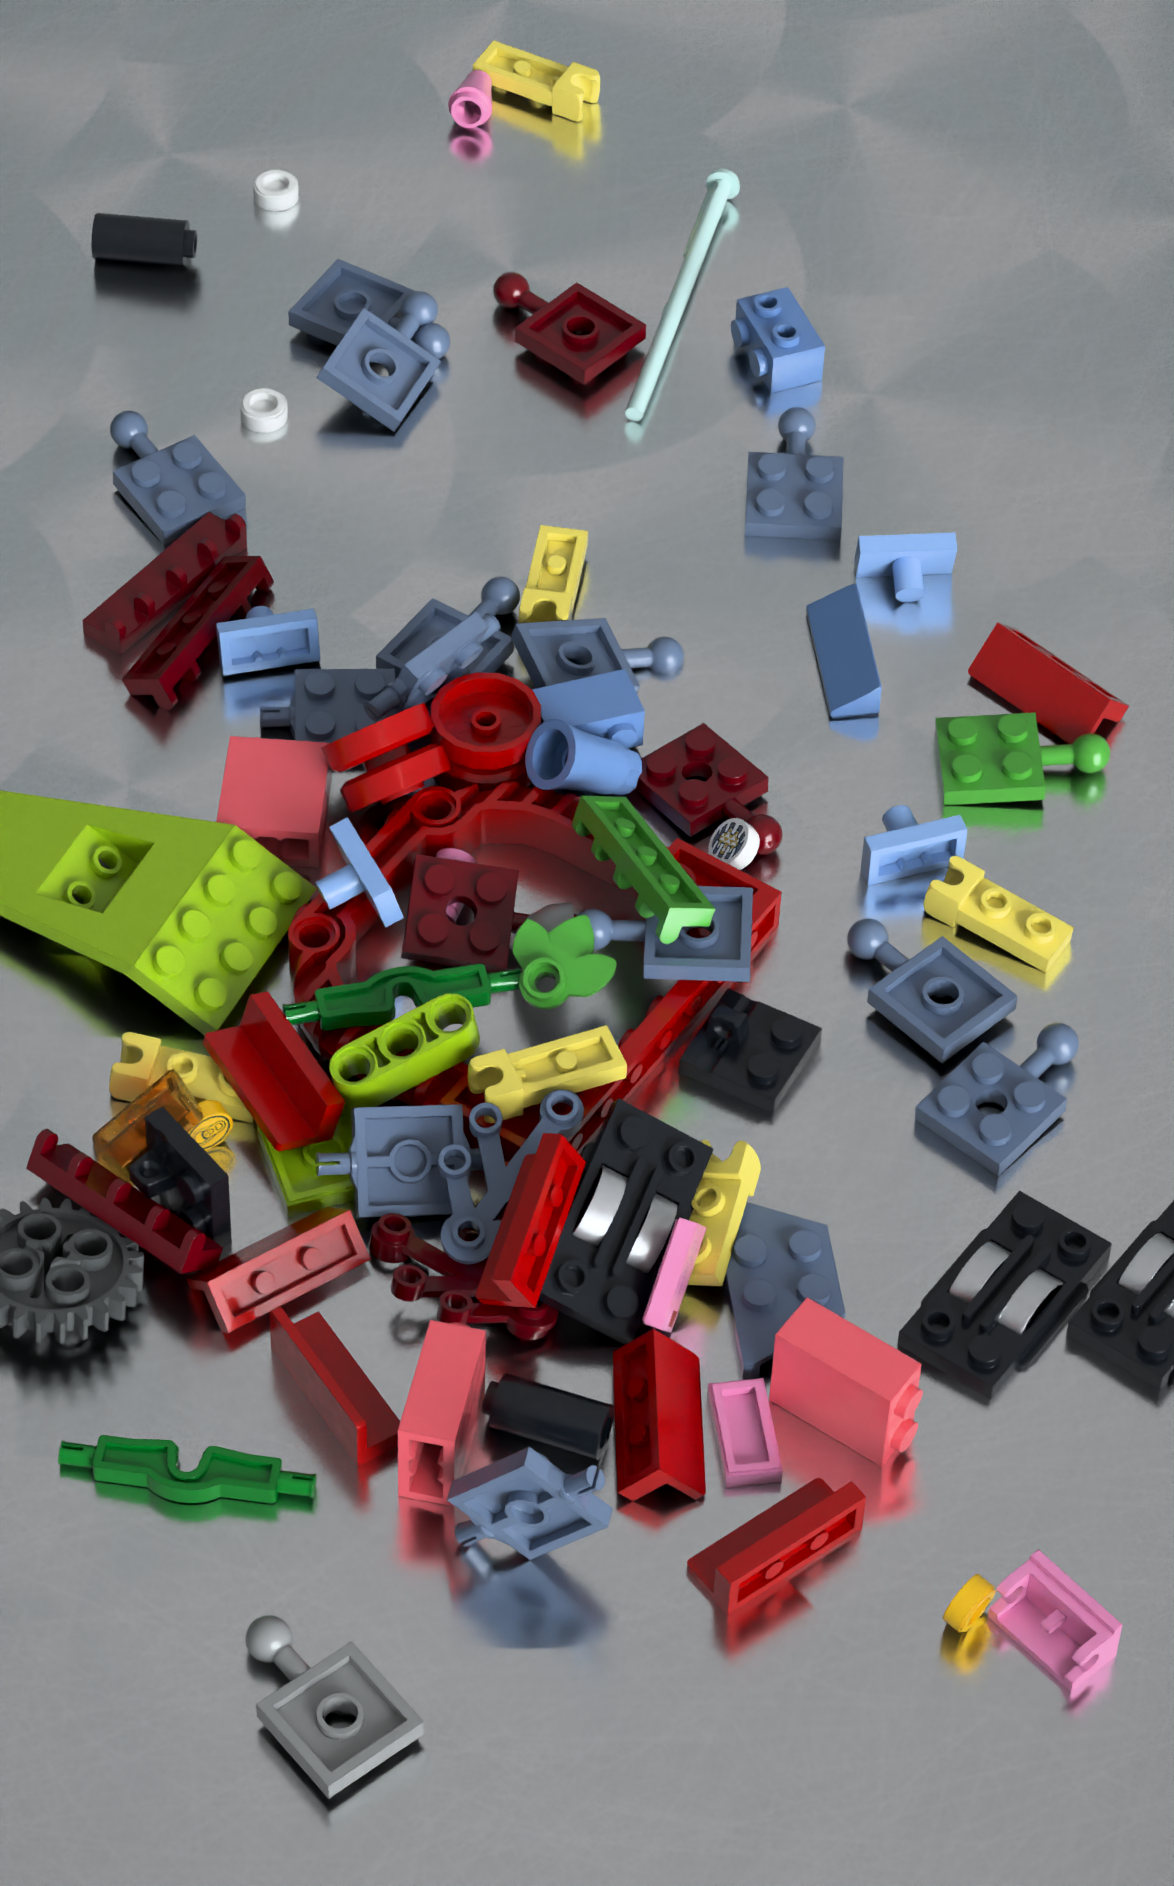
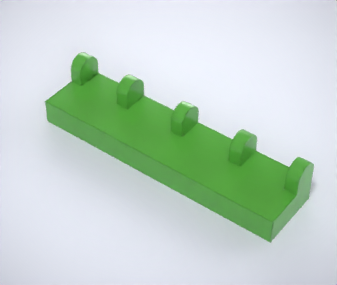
(642, 863)

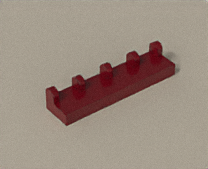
(165, 582)
(194, 628)
(122, 1205)

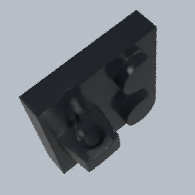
(750, 1050)
(184, 1176)

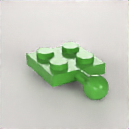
(1002, 758)

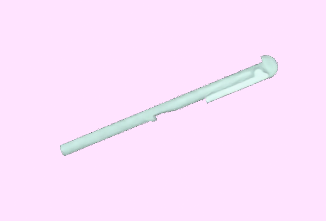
(721, 185)

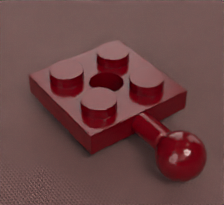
(576, 312)
(696, 803)
(485, 889)

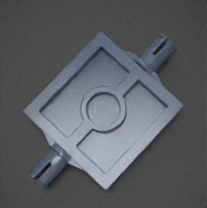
(434, 667)
(329, 703)
(396, 1159)
(529, 1504)

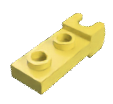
(541, 79)
(553, 575)
(996, 915)
(146, 1061)
(530, 1074)
(720, 1207)

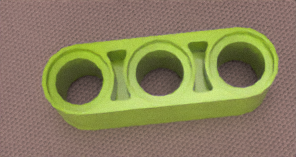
(417, 1030)

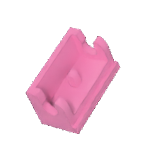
(1056, 1621)

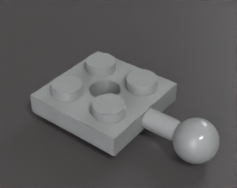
(338, 1682)

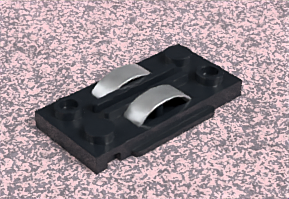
(621, 1220)
(1005, 1295)
(1133, 1307)

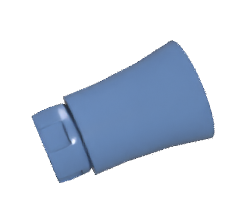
(577, 760)

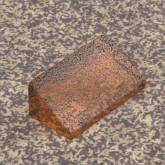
(124, 1136)

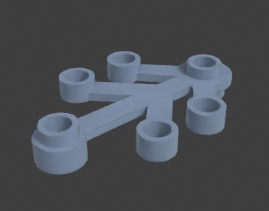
(498, 1177)

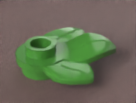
(564, 956)

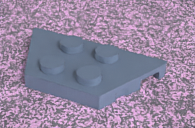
(771, 1273)

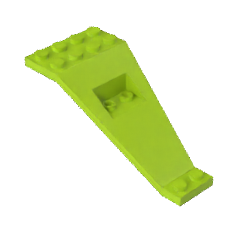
(178, 912)

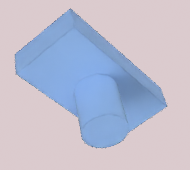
(906, 559)
(267, 640)
(911, 846)
(358, 876)

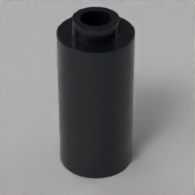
(142, 239)
(549, 1415)

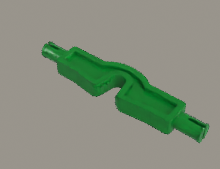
(374, 1000)
(218, 1474)

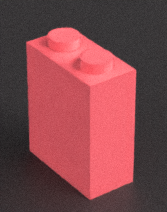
(278, 795)
(845, 1382)
(441, 1411)

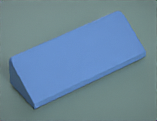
(845, 653)

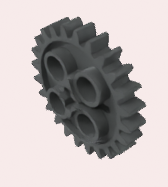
(82, 1288)

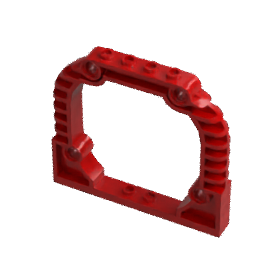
(437, 818)

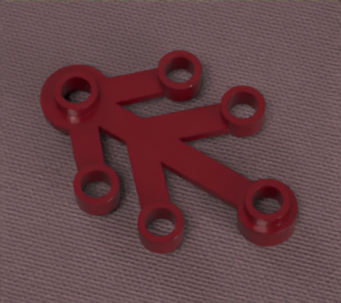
(395, 1242)

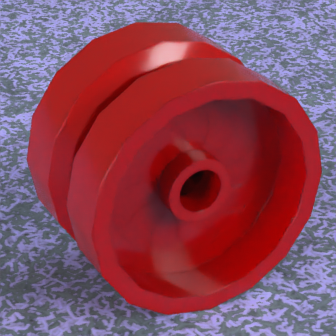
(484, 729)
(387, 758)

